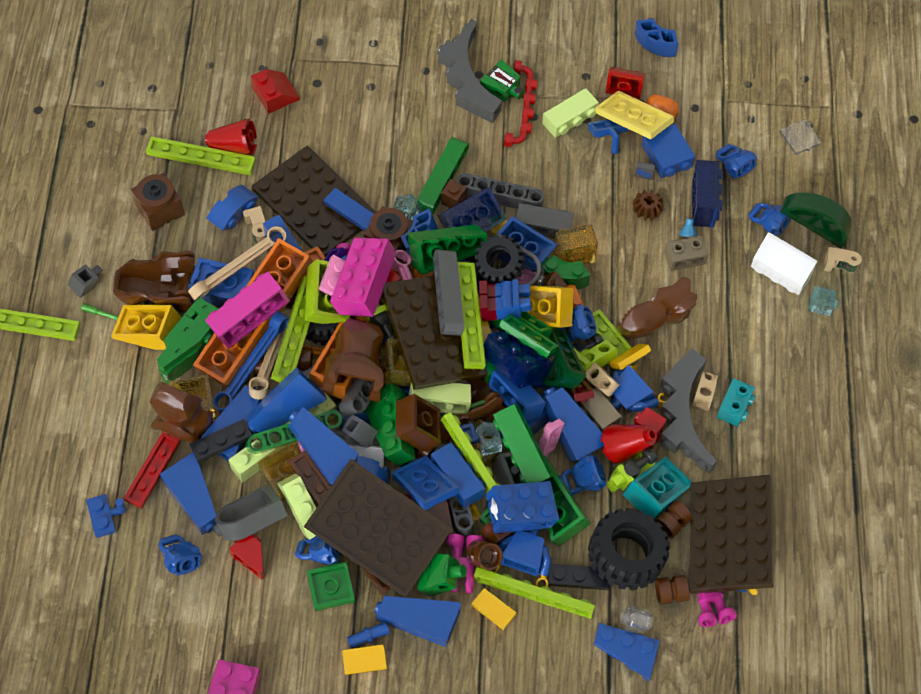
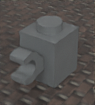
(84, 279)
(359, 430)

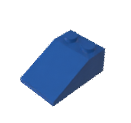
(528, 239)

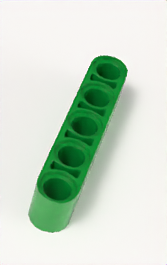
(442, 173)
(284, 434)

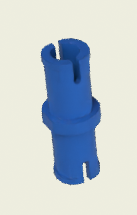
(368, 635)

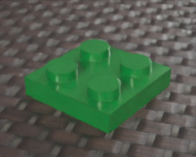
(330, 586)

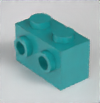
(735, 402)

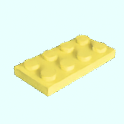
(634, 114)

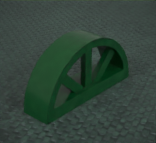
(819, 215)
(564, 361)

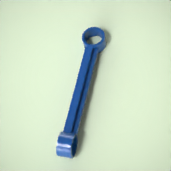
(276, 325)

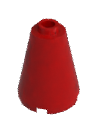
(234, 137)
(626, 441)

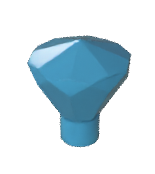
(688, 230)

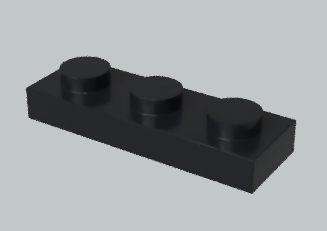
(220, 441)
(576, 577)

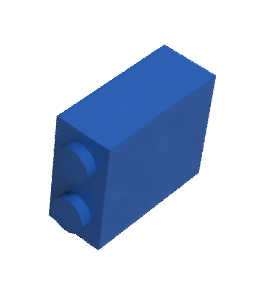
(669, 152)

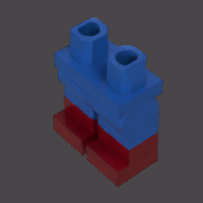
(503, 299)

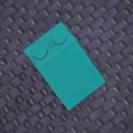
(657, 488)

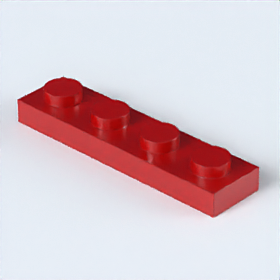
(150, 471)

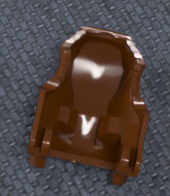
(158, 280)
(669, 307)
(356, 356)
(492, 405)
(179, 413)

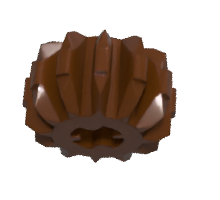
(648, 205)

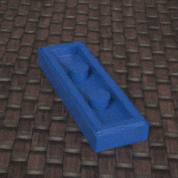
(349, 209)

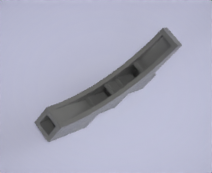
(469, 93)
(680, 432)

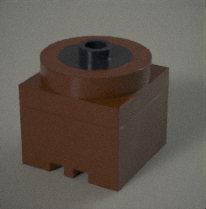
(157, 200)
(389, 224)

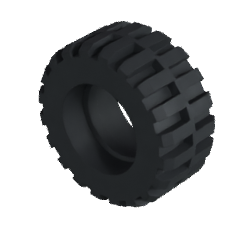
(618, 569)

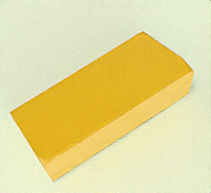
(364, 659)

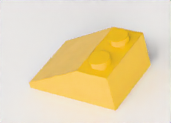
(552, 305)
(145, 325)

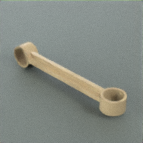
(203, 287)
(267, 366)

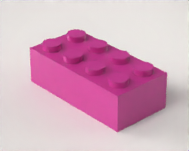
(363, 277)
(247, 309)
(234, 679)

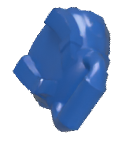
(738, 161)
(771, 218)
(583, 324)
(587, 475)
(318, 551)
(180, 557)

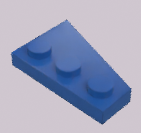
(630, 648)

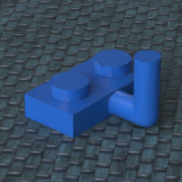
(607, 127)
(102, 515)

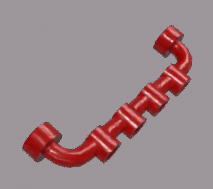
(527, 112)

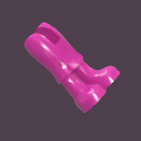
(456, 543)
(707, 617)

